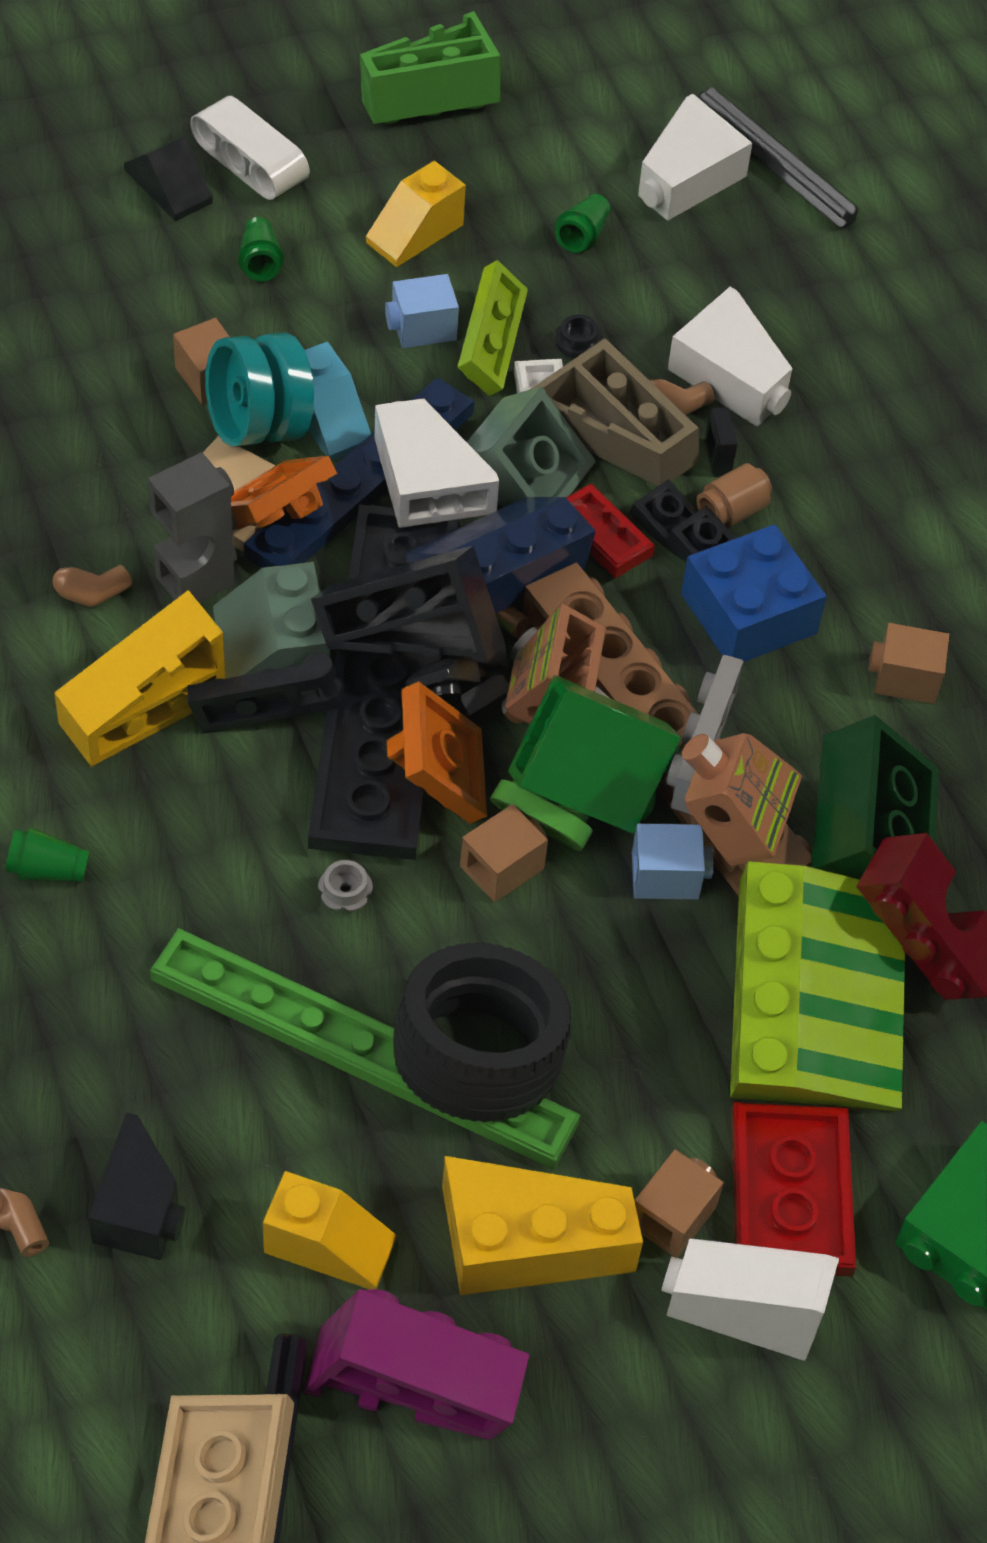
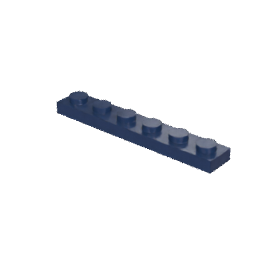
(357, 482)

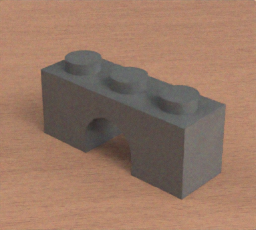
(196, 512)

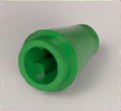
(582, 223)
(260, 251)
(45, 857)

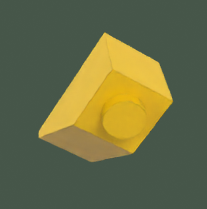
(418, 214)
(326, 1232)

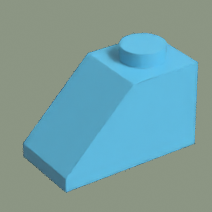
(337, 416)

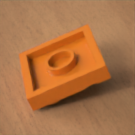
(285, 485)
(441, 752)

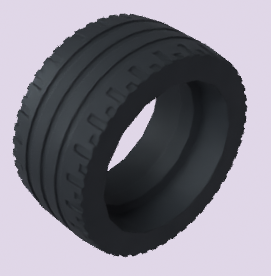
(471, 1081)

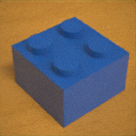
(753, 594)

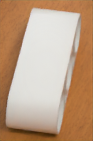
(250, 147)

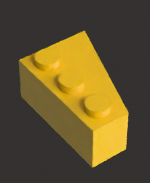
(142, 681)
(535, 1226)

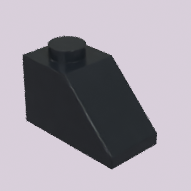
(136, 1197)

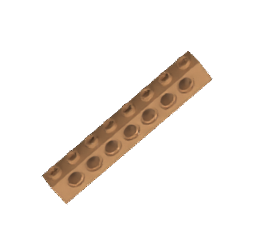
(636, 679)

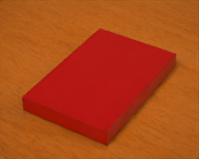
(794, 1180)

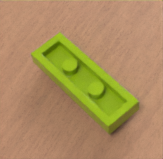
(492, 328)

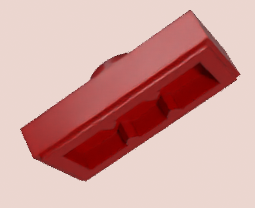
(617, 541)

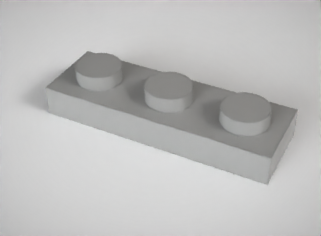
(717, 696)

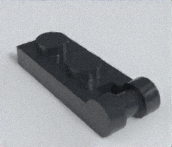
(266, 695)

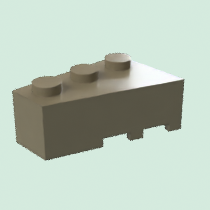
(623, 415)

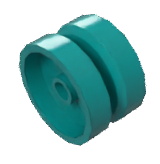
(259, 389)

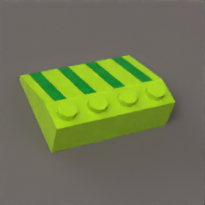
(815, 993)

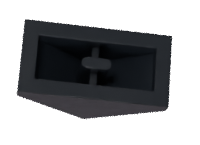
(171, 178)

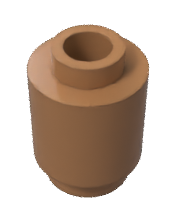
(737, 494)

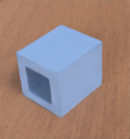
(423, 311)
(670, 861)

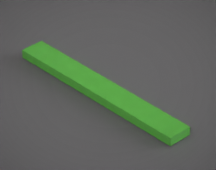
(334, 1036)

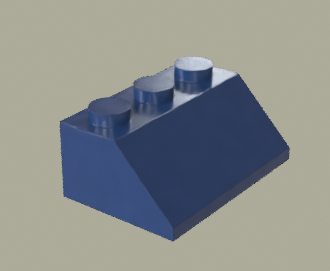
(519, 545)

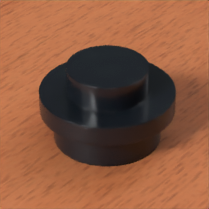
(577, 335)

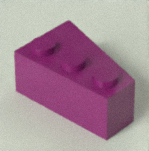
(418, 1363)

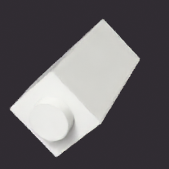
(692, 160)
(734, 357)
(430, 466)
(752, 1293)

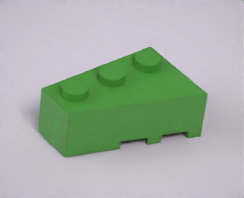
(432, 74)

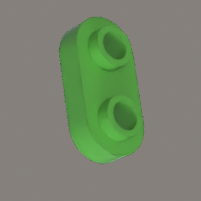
(558, 822)

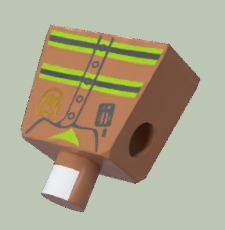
(563, 647)
(740, 795)

